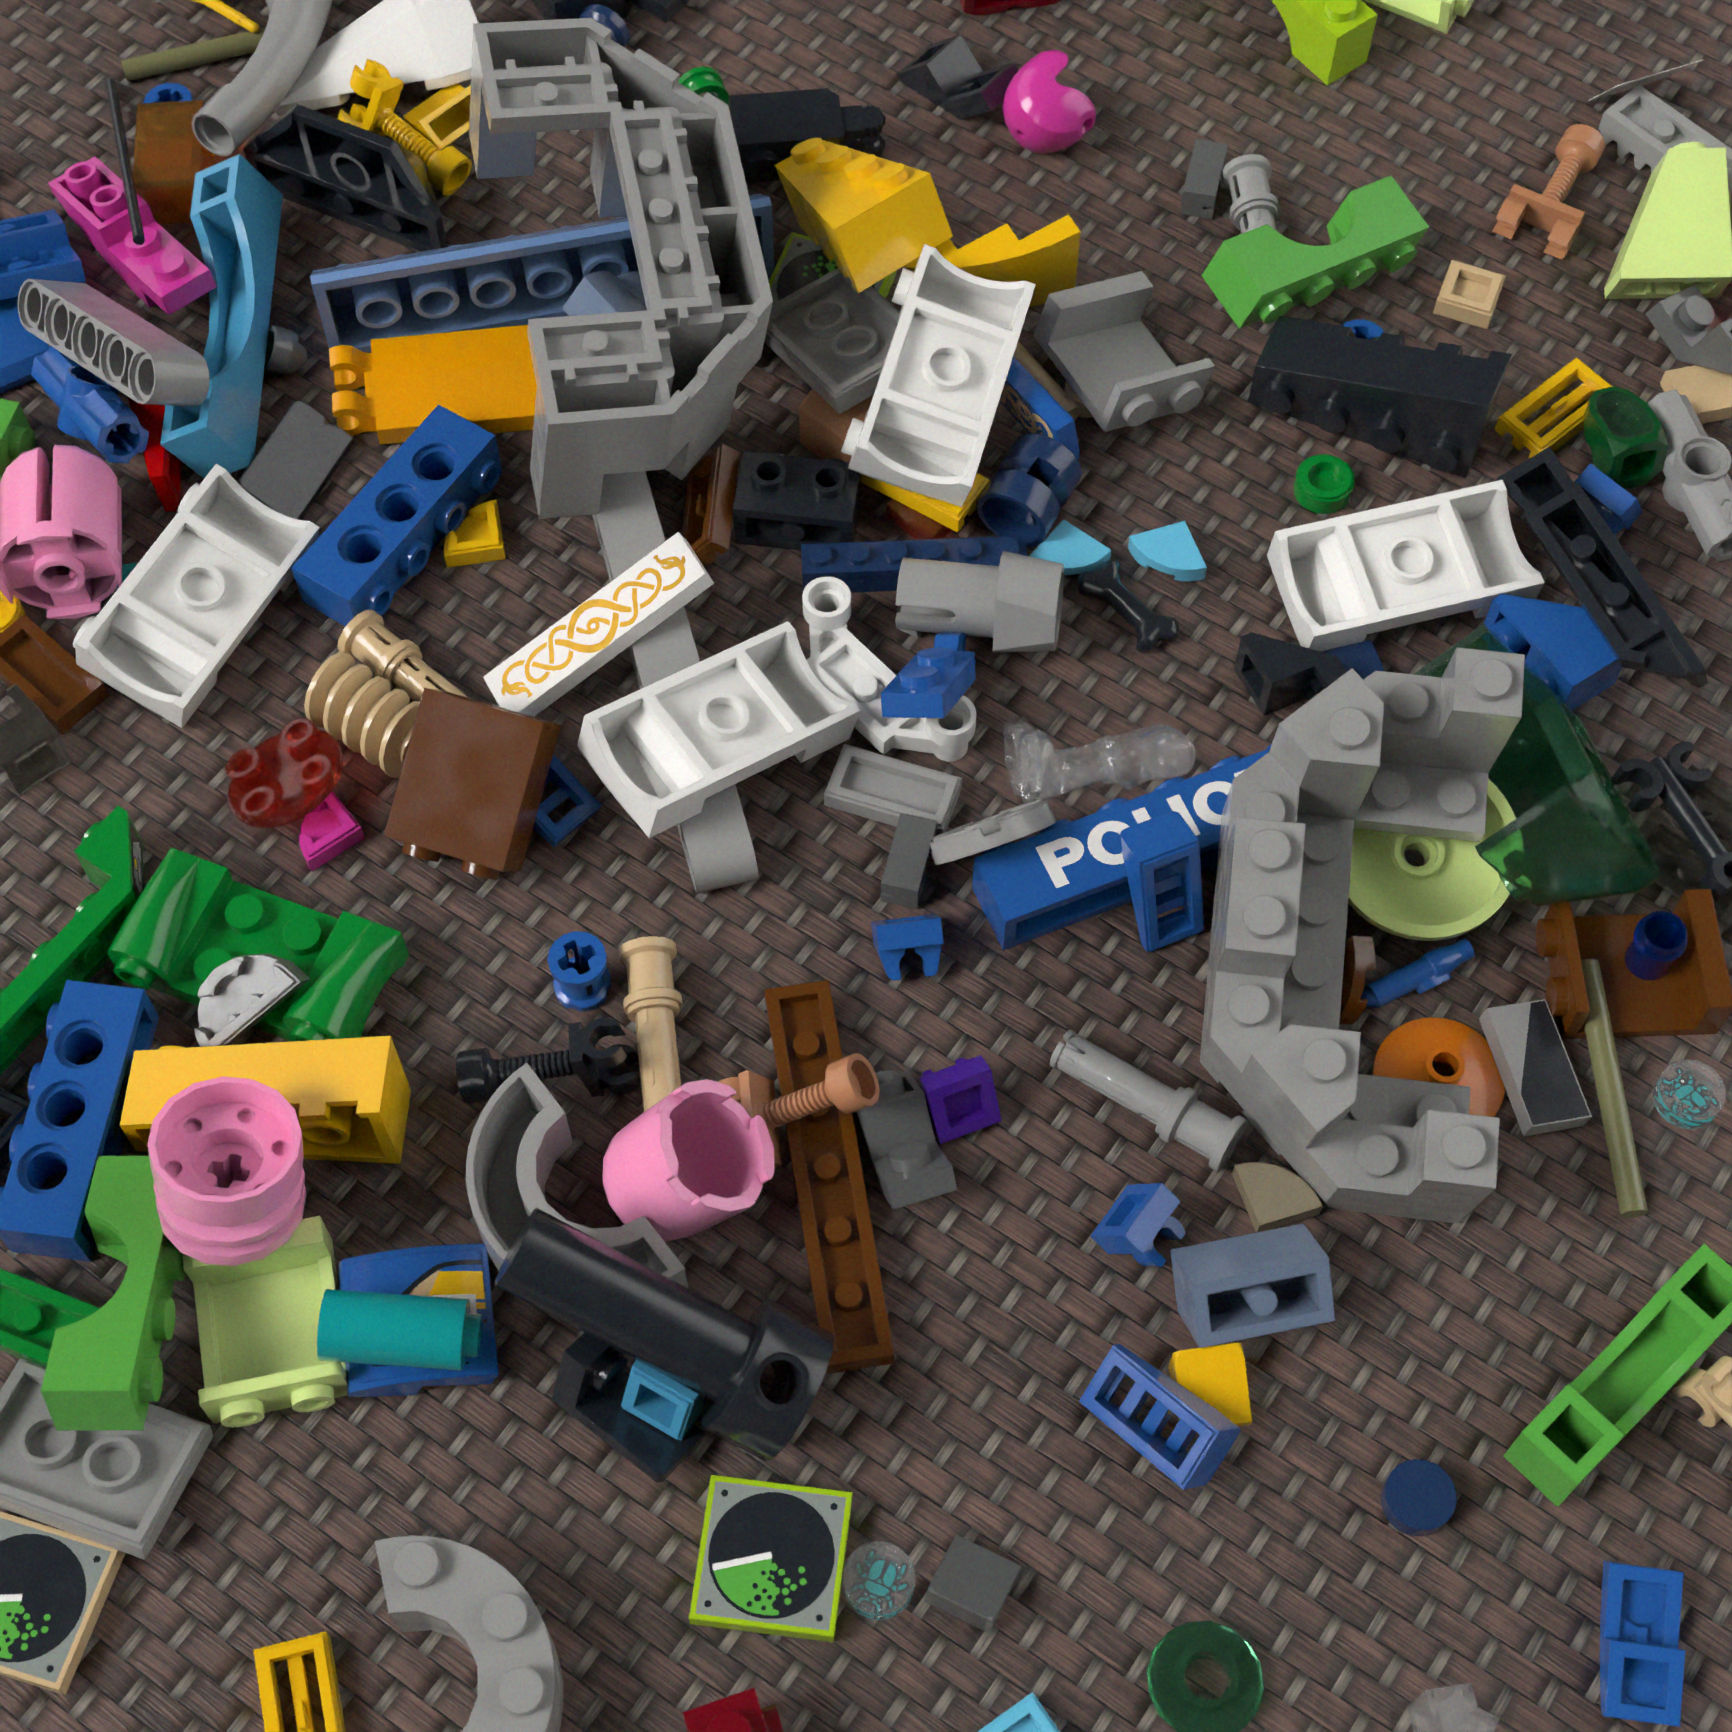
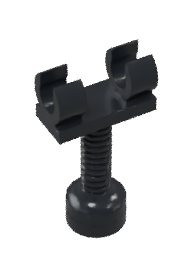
(481, 1074)

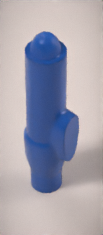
(1418, 975)

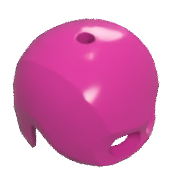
(1043, 112)

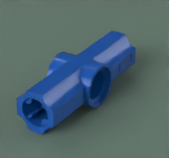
(90, 407)

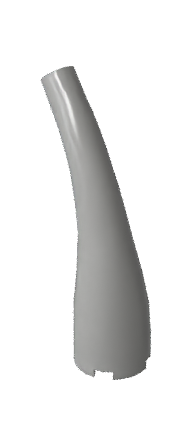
(266, 78)

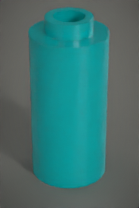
(397, 1330)

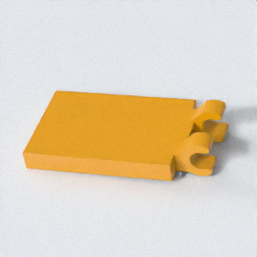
(470, 372)

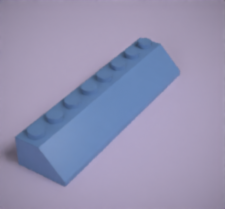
(481, 282)

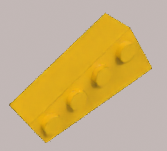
(862, 208)
(343, 1090)

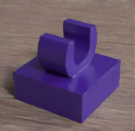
(960, 1098)

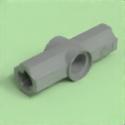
(1696, 474)

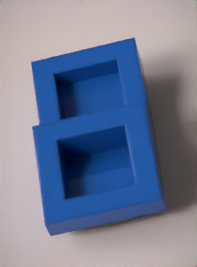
(1640, 1643)

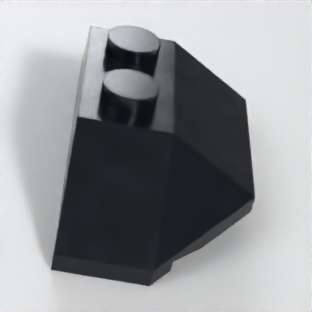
(349, 176)

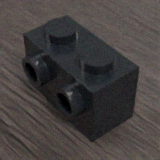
(795, 501)

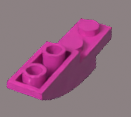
(157, 270)

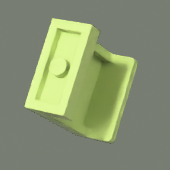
(263, 1330)

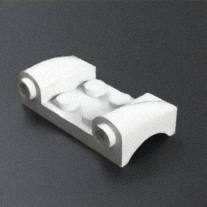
(939, 379)
(1399, 565)
(193, 597)
(712, 728)

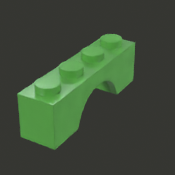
(1267, 273)
(109, 1362)
(1626, 1378)

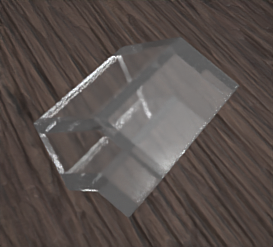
(1450, 1711)

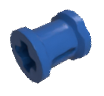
(591, 959)

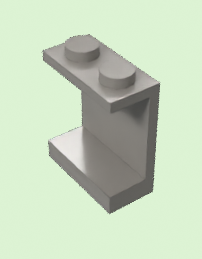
(1112, 357)

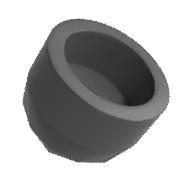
(284, 351)

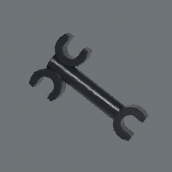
(1674, 785)

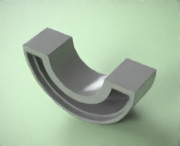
(509, 1165)
(483, 1606)

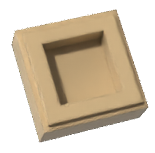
(1469, 294)

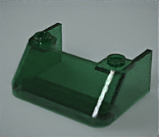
(1570, 820)

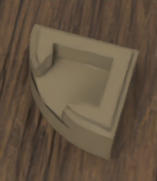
(1274, 1195)

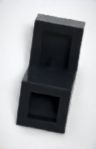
(954, 80)
(1283, 672)

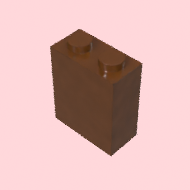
(471, 783)

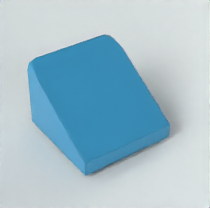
(661, 1401)

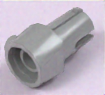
(1007, 602)

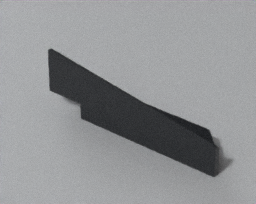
(1600, 571)

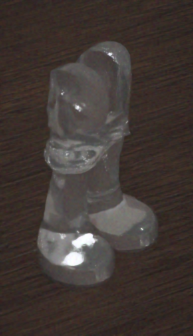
(1127, 759)

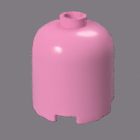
(688, 1161)

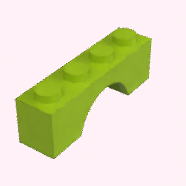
(1329, 34)

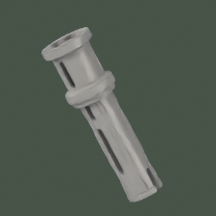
(1250, 192)
(1174, 1112)

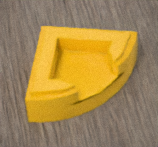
(477, 538)

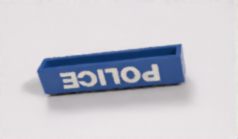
(1079, 864)

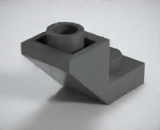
(1693, 330)
(902, 1143)

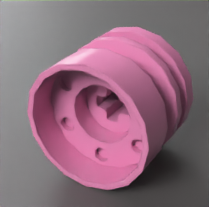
(228, 1170)

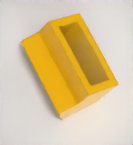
(442, 115)

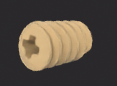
(362, 711)

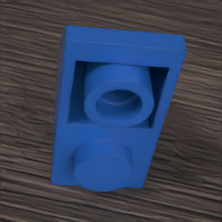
(1557, 645)

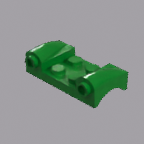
(201, 918)

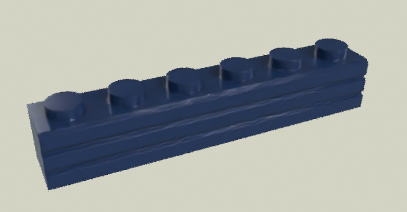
(876, 564)

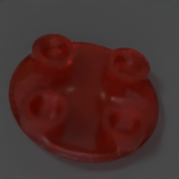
(283, 775)

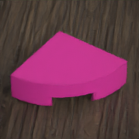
(328, 832)

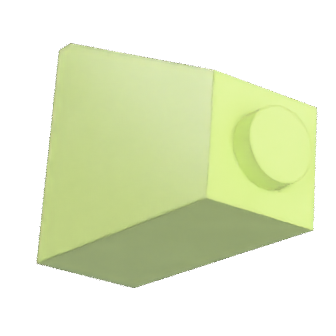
(1678, 229)

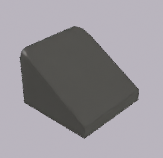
(972, 1583)

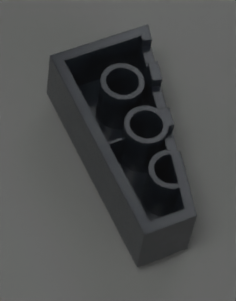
(1381, 391)

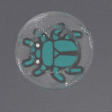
(1689, 1094)
(879, 1580)

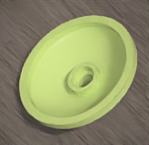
(1432, 901)

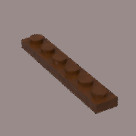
(829, 1184)

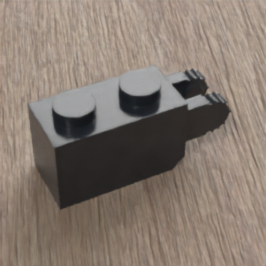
(777, 121)

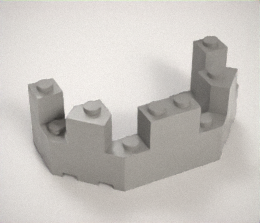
(634, 383)
(1367, 757)

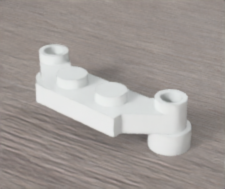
(859, 676)

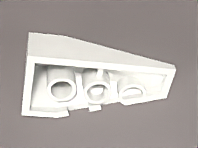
(406, 36)

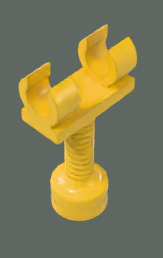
(446, 167)

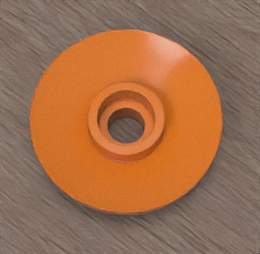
(1421, 1042)

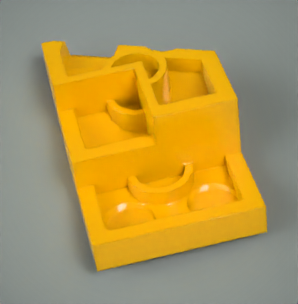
(1041, 258)

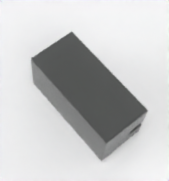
(1203, 178)
(908, 861)

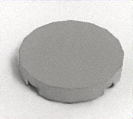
(991, 831)

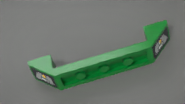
(114, 862)

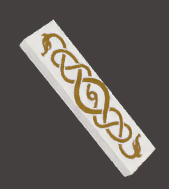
(599, 628)

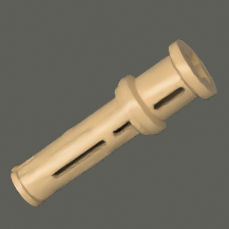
(390, 657)
(653, 1007)

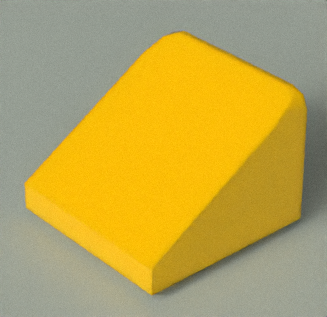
(1216, 1377)

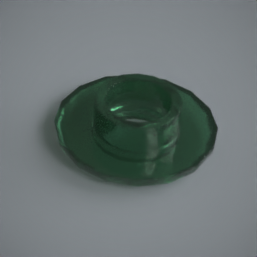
(1227, 1649)

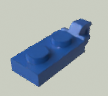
(931, 680)

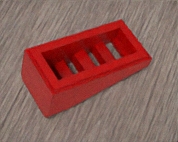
(162, 466)

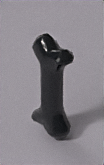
(1147, 624)

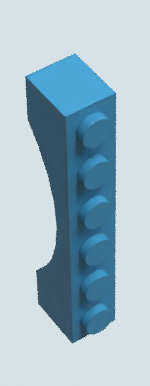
(238, 234)

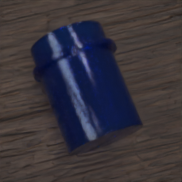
(1655, 945)

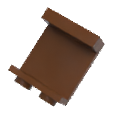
(1685, 1001)

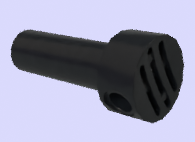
(675, 1331)

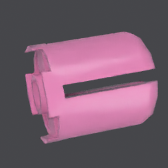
(59, 527)

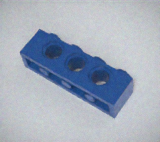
(427, 485)
(84, 1021)

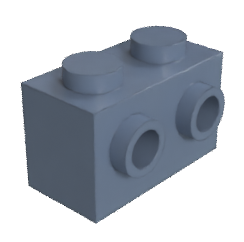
(1252, 1285)

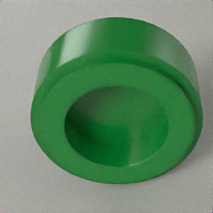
(1323, 484)

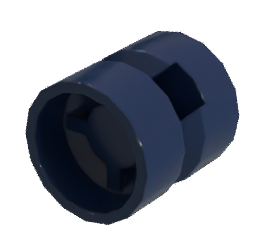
(1029, 488)

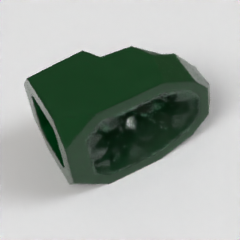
(1624, 437)

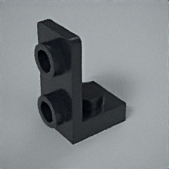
(592, 1390)

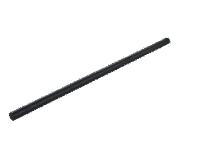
(125, 163)

